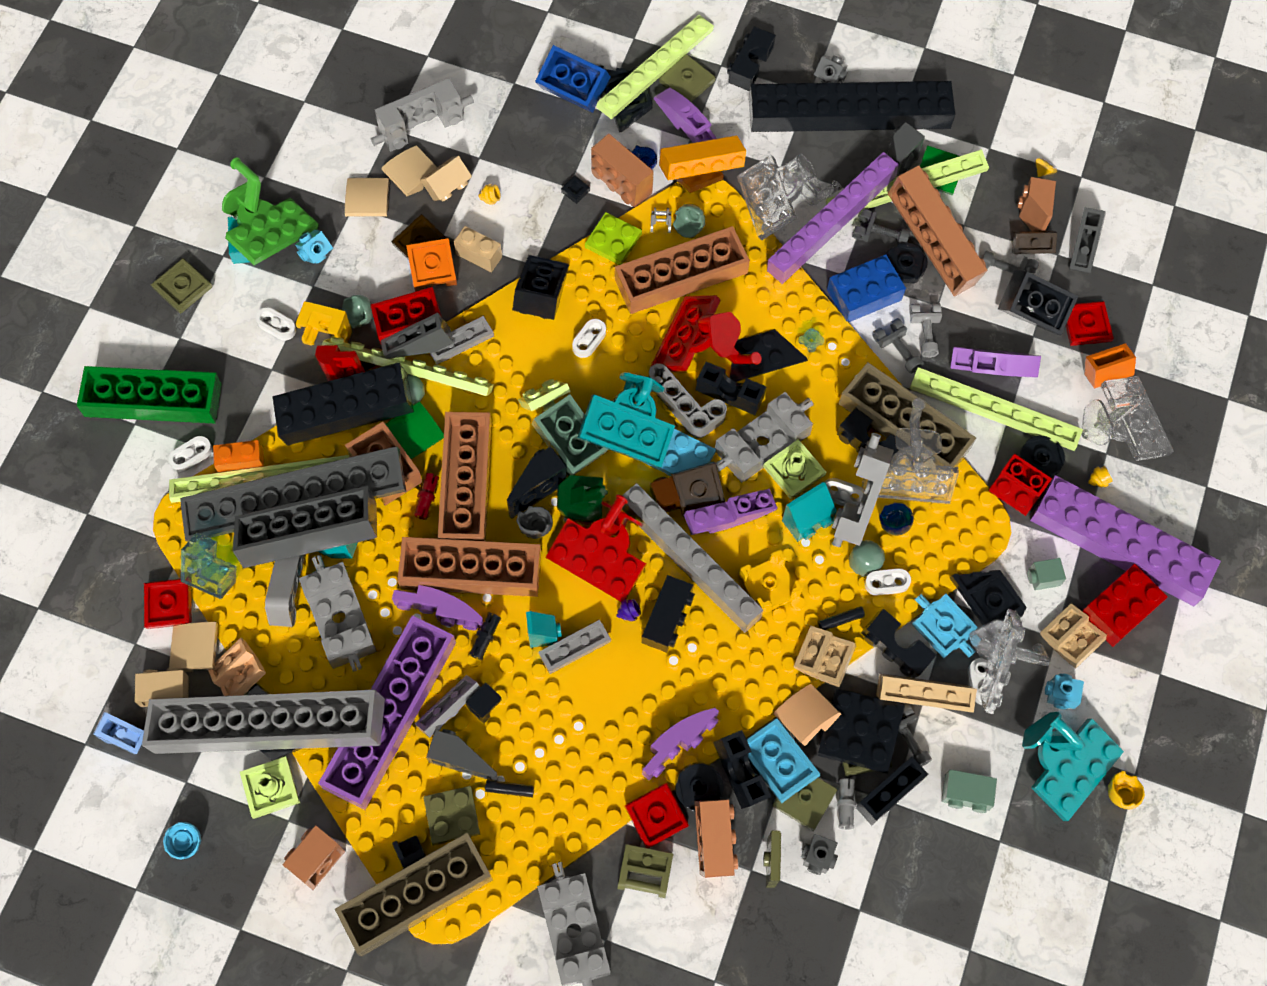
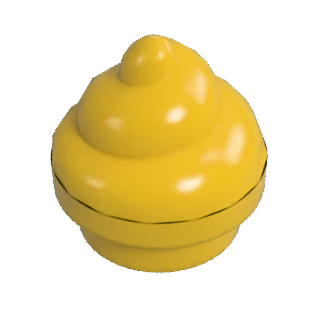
(490, 194)
(1100, 477)

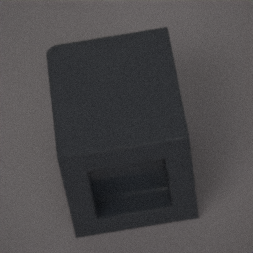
(483, 702)
(409, 851)

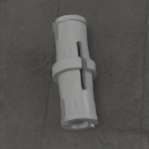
(846, 804)

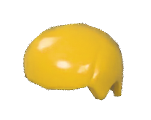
(1125, 791)

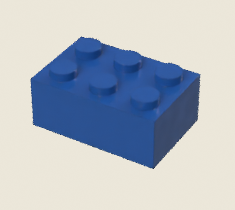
(572, 78)
(866, 288)

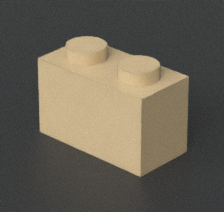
(446, 178)
(478, 249)
(160, 685)

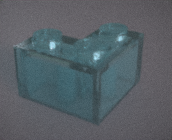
(203, 569)

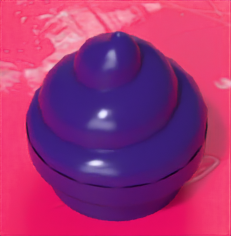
(629, 610)

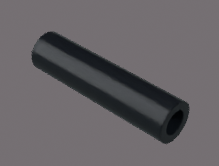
(841, 618)
(509, 788)

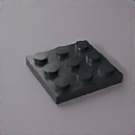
(863, 732)

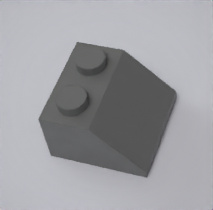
(905, 147)

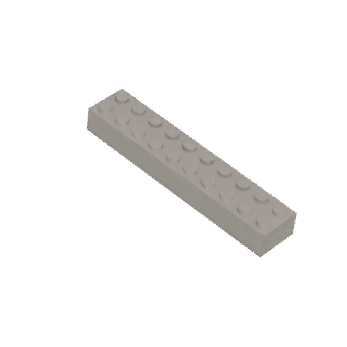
(264, 722)

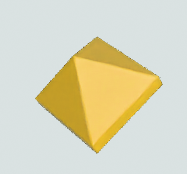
(1044, 167)

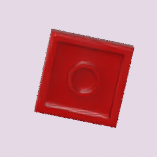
(1089, 324)
(167, 604)
(656, 815)

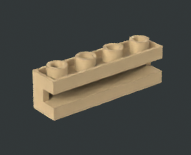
(926, 692)

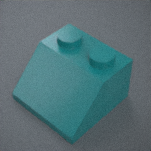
(809, 512)

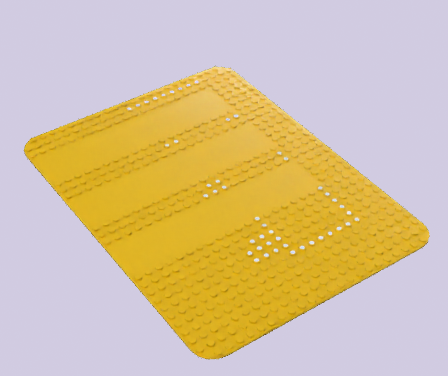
(593, 722)

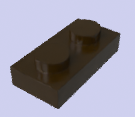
(1034, 242)

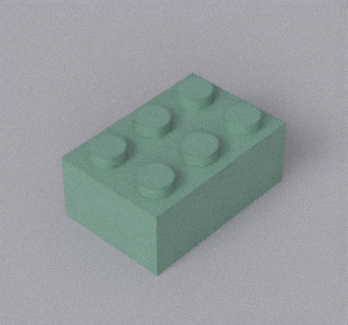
(560, 430)

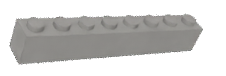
(692, 559)

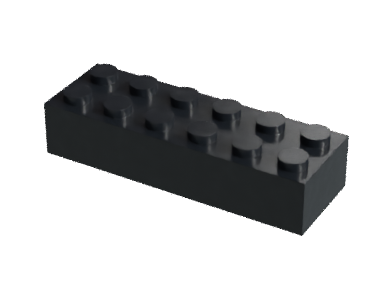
(342, 404)

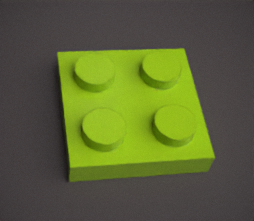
(613, 238)

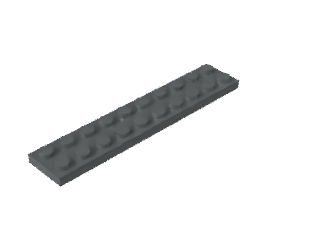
(215, 510)

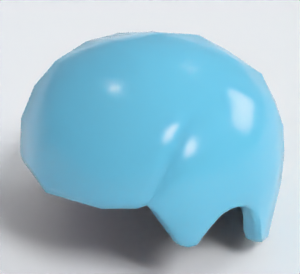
(182, 840)

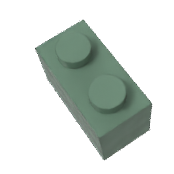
(969, 791)

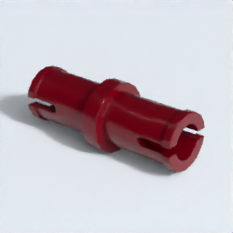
(426, 496)

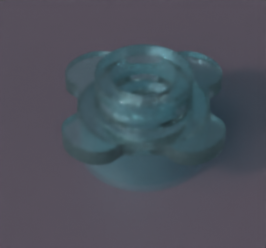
(811, 334)

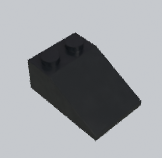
(540, 287)
(1037, 302)
(537, 481)

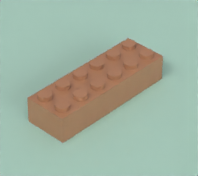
(937, 230)
(681, 270)
(465, 476)
(470, 566)

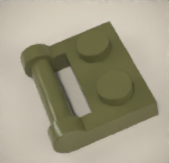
(649, 863)

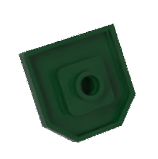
(581, 498)

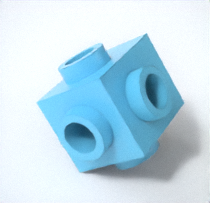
(313, 246)
(1064, 691)

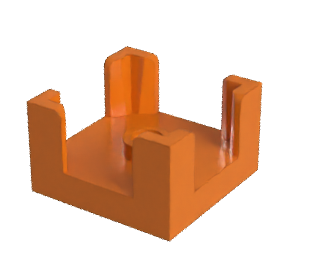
(431, 264)

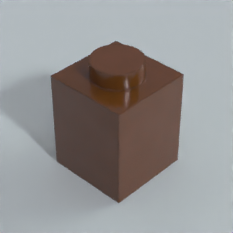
(665, 493)

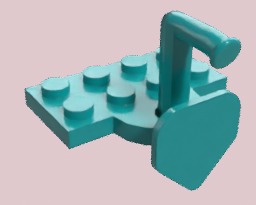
(629, 422)
(1071, 761)

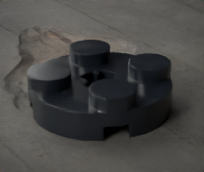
(915, 257)
(1049, 449)
(694, 772)

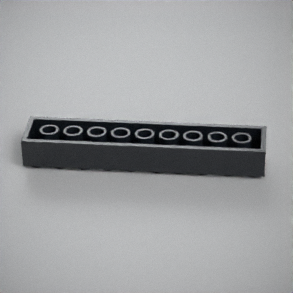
(851, 106)

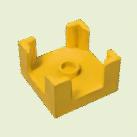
(322, 319)
(770, 583)

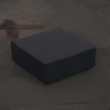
(575, 189)

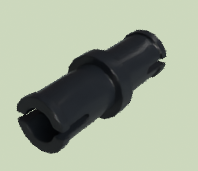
(485, 636)

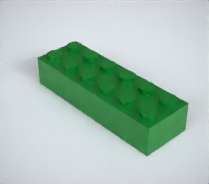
(149, 394)

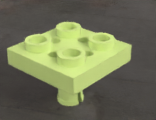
(544, 396)
(798, 463)
(258, 779)

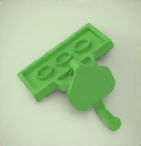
(262, 226)

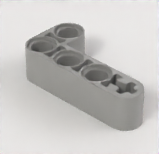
(684, 399)
(282, 591)

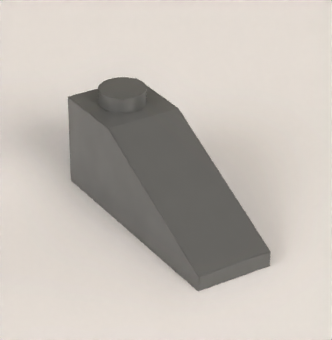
(1087, 240)
(419, 338)
(454, 753)

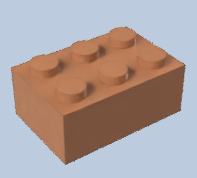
(621, 171)
(379, 439)
(715, 838)

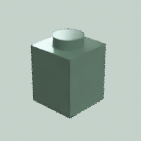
(1046, 574)

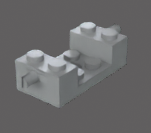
(422, 106)
(780, 424)
(853, 519)
(330, 593)
(568, 903)

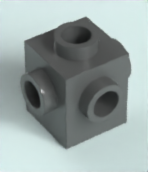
(825, 68)
(823, 847)

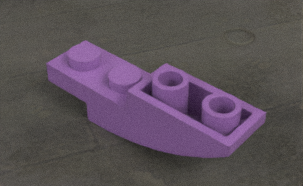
(685, 115)
(995, 362)
(730, 513)
(447, 607)
(685, 734)

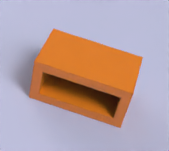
(1110, 365)
(238, 456)

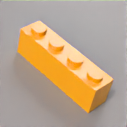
(702, 157)

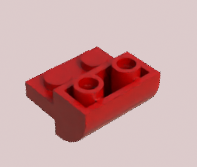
(337, 363)
(1020, 484)

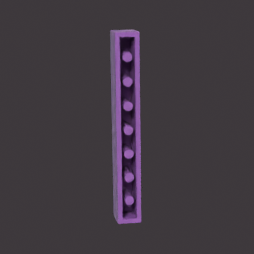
(832, 218)

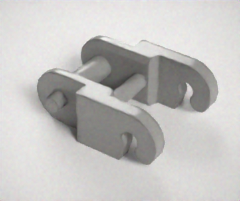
(667, 220)

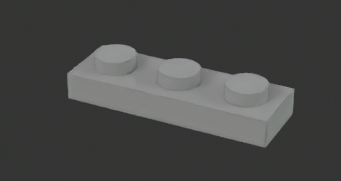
(464, 339)
(574, 646)
(447, 706)

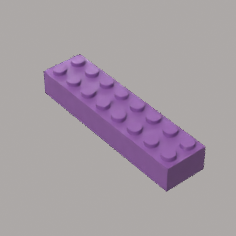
(1125, 540)
(404, 686)

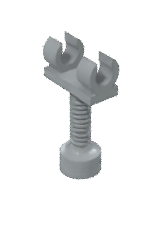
(929, 348)

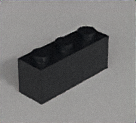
(668, 614)
(891, 790)

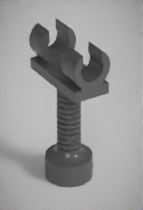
(867, 216)
(1028, 265)
(899, 331)
(909, 717)

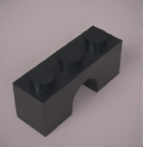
(756, 46)
(716, 384)
(854, 432)
(881, 633)
(746, 784)

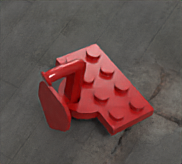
(697, 329)
(599, 555)

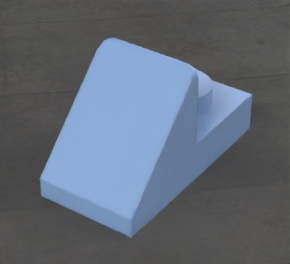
(120, 733)

